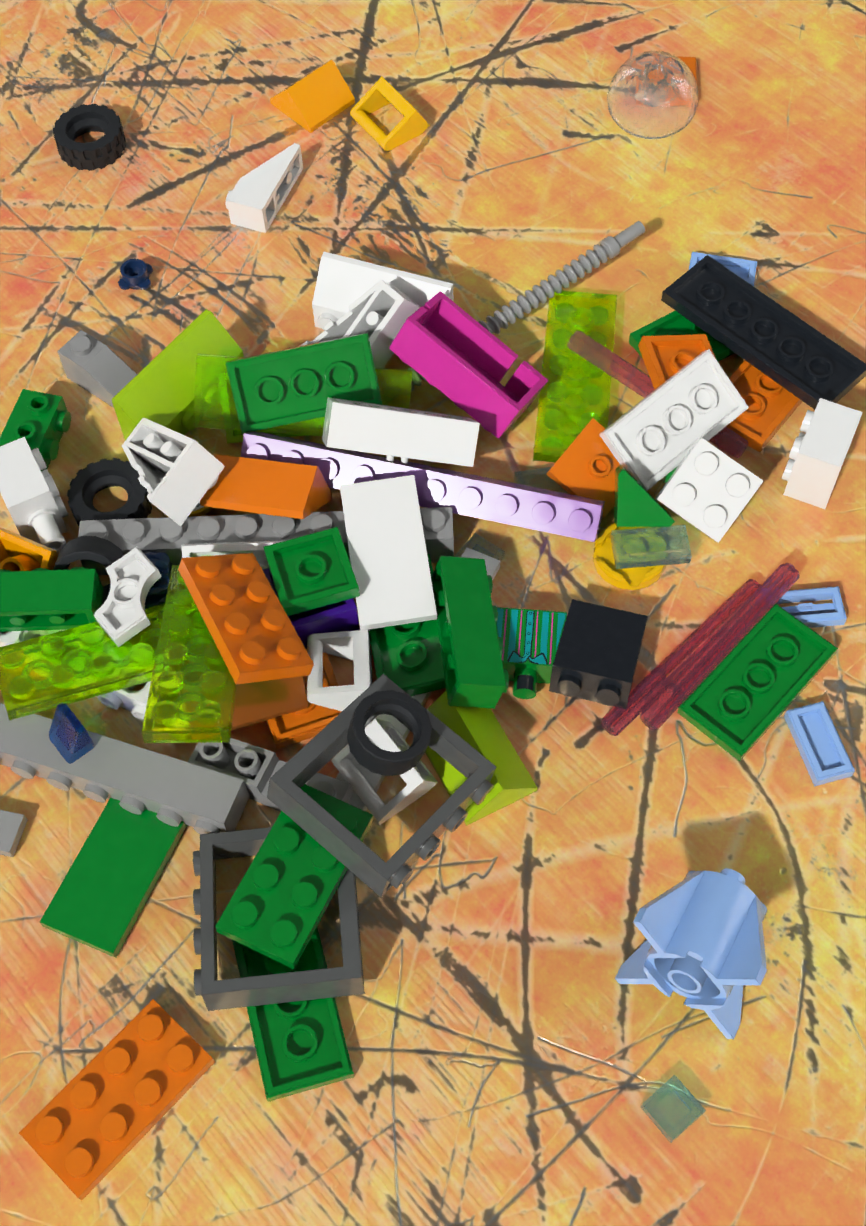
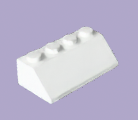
(346, 279)

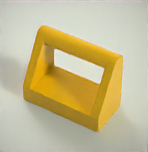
(379, 96)

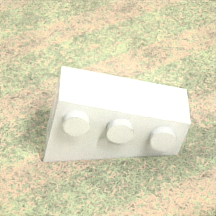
(378, 313)
(171, 468)

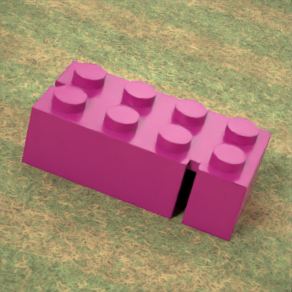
(467, 364)

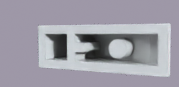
(263, 190)

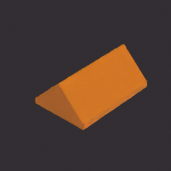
(268, 487)

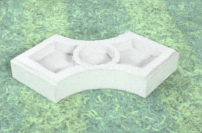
(124, 609)

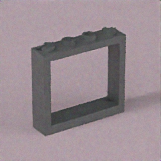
(339, 841)
(274, 987)

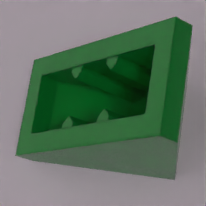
(635, 505)

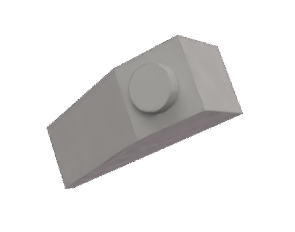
(94, 366)

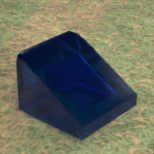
(69, 734)

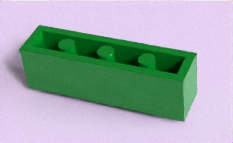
(48, 599)
(468, 633)

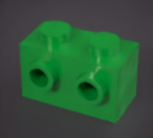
(39, 419)

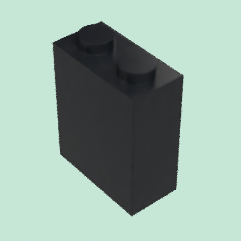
(598, 654)

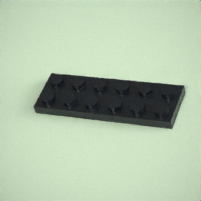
(764, 333)

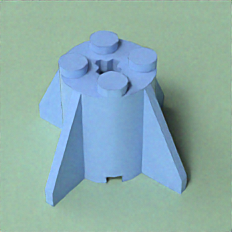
(702, 945)

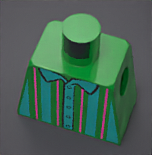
(529, 646)

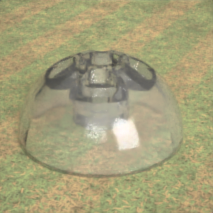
(653, 95)

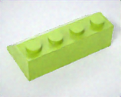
(167, 384)

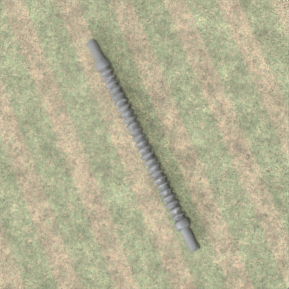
(608, 248)

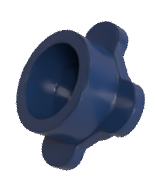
(135, 275)

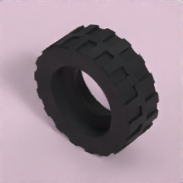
(92, 154)
(101, 476)

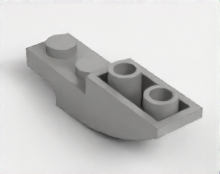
(256, 767)

